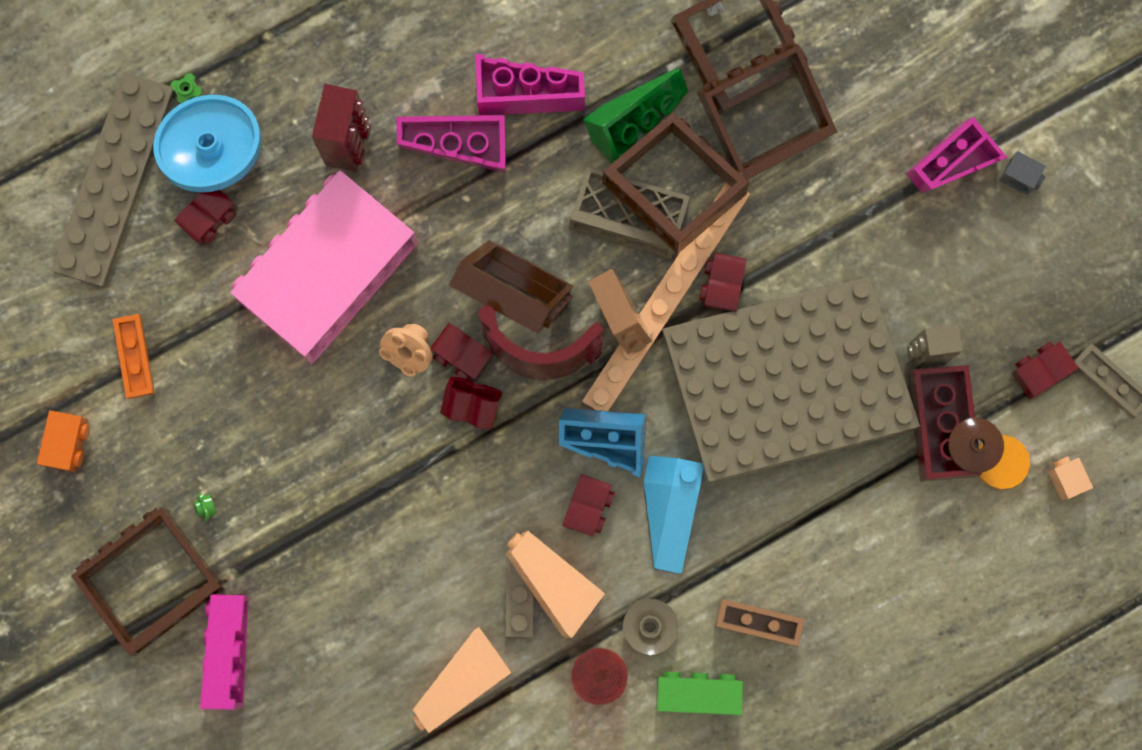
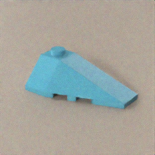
(671, 501)

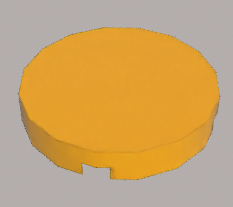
(1011, 468)

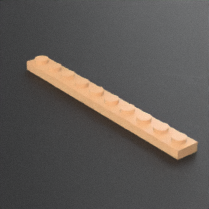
(660, 308)

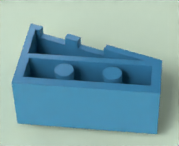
(605, 435)

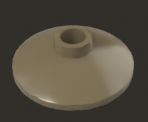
(665, 626)

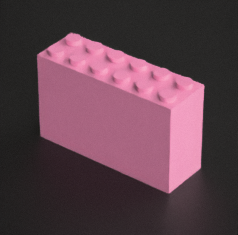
(324, 266)

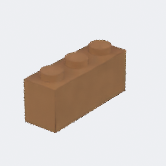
(759, 622)

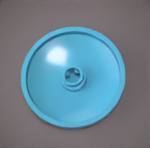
(207, 143)

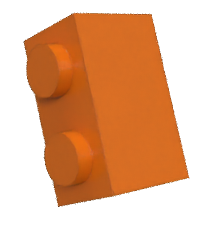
(63, 441)

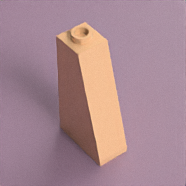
(554, 583)
(463, 680)

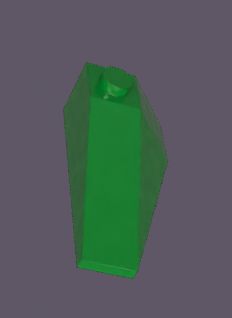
(633, 115)

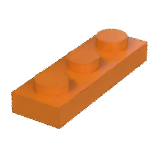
(133, 356)

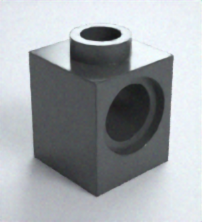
(1023, 173)

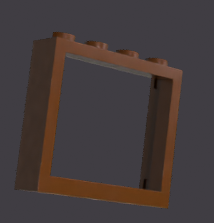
(702, 64)
(788, 148)
(647, 212)
(505, 299)
(112, 550)

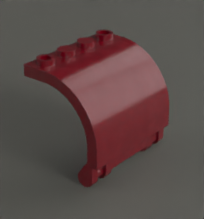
(541, 365)

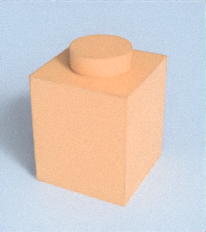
(1069, 478)

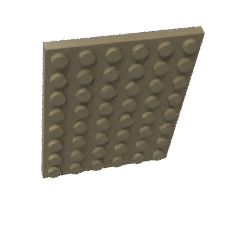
(789, 380)

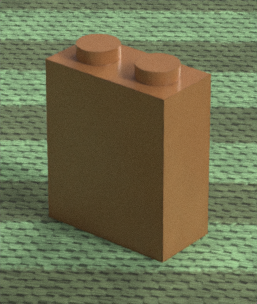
(620, 311)

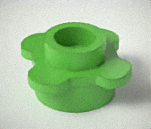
(187, 81)
(204, 506)

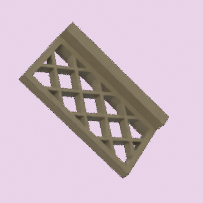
(618, 231)

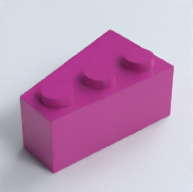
(955, 156)

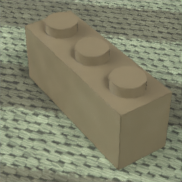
(935, 346)

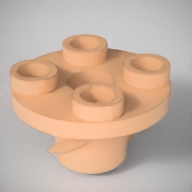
(407, 348)

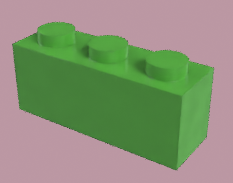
(699, 694)

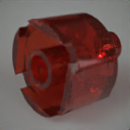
(598, 692)

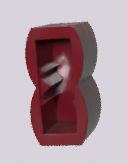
(206, 215)
(724, 282)
(461, 352)
(1044, 370)
(471, 403)
(587, 506)

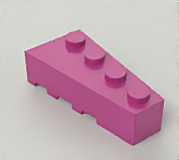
(525, 88)
(456, 138)
(225, 652)

